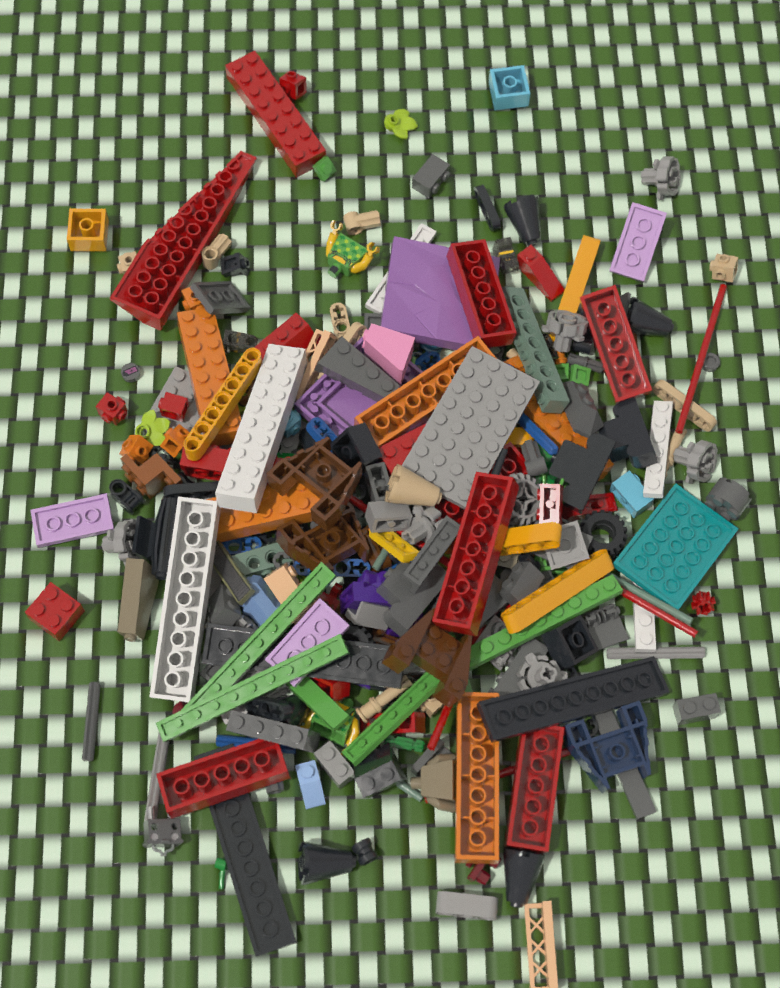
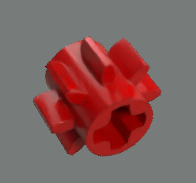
(703, 603)

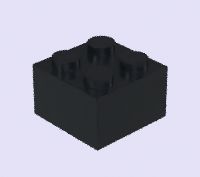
(356, 445)
(570, 642)

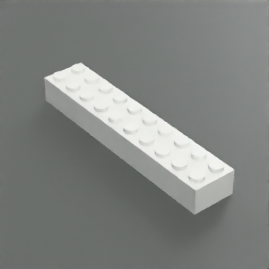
(261, 428)
(185, 599)

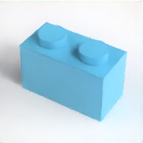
(630, 494)

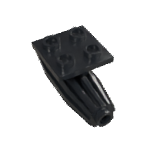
(154, 540)

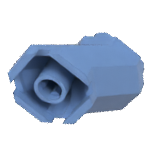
(261, 603)

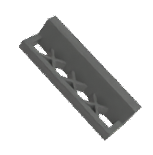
(431, 553)

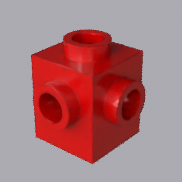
(293, 84)
(112, 409)

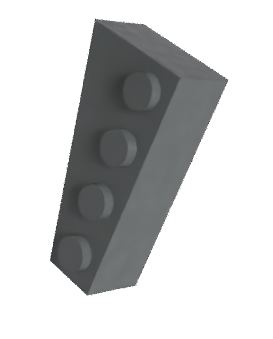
(356, 371)

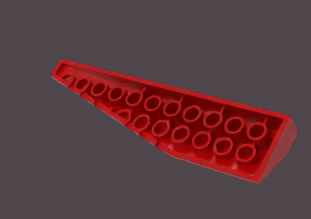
(175, 251)

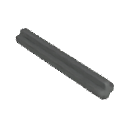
(91, 722)

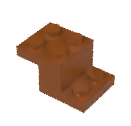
(150, 476)

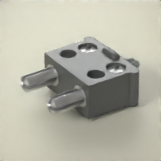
(162, 833)

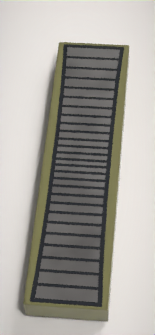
(231, 574)

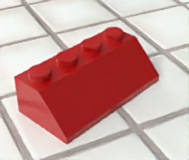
(292, 333)

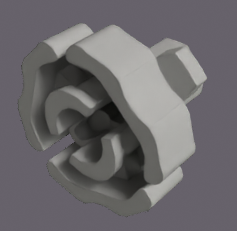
(663, 175)
(566, 327)
(698, 458)
(422, 524)
(121, 540)
(539, 672)

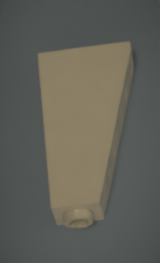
(137, 599)

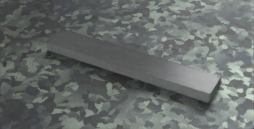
(631, 781)

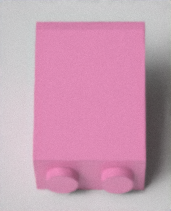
(388, 350)

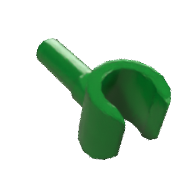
(221, 864)

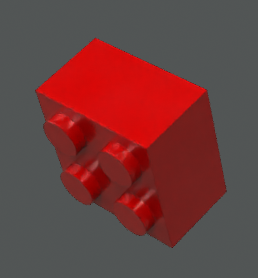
(54, 611)

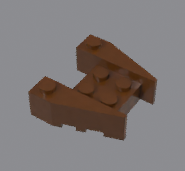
(323, 476)
(320, 546)
(436, 654)

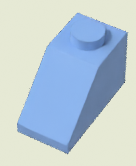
(310, 784)

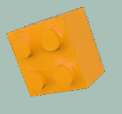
(87, 230)

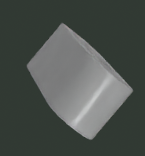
(466, 905)

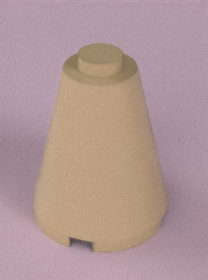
(411, 489)

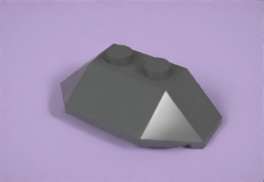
(581, 410)

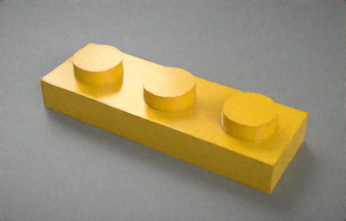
(395, 545)

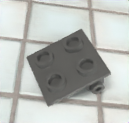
(605, 626)

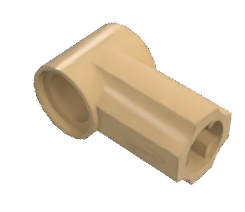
(357, 222)
(216, 251)

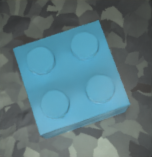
(509, 87)

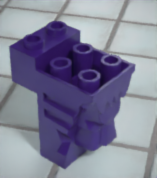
(365, 591)

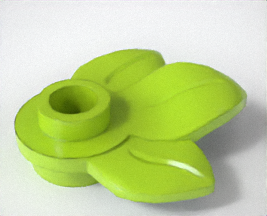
(400, 123)
(155, 428)

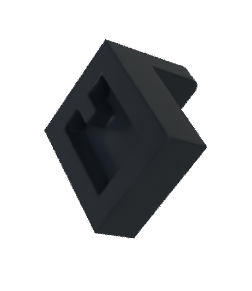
(234, 264)

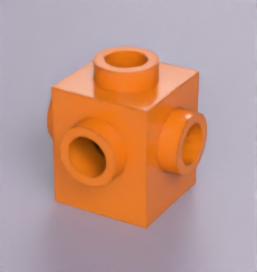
(190, 301)
(174, 440)
(136, 448)

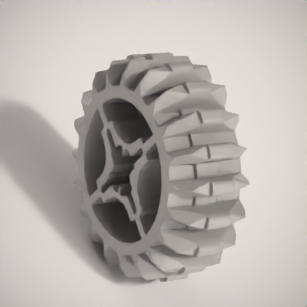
(528, 493)

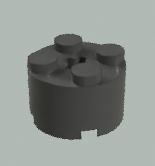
(728, 499)

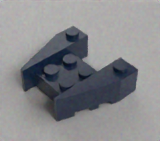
(613, 751)

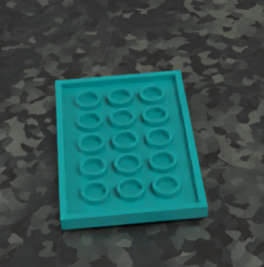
(675, 547)

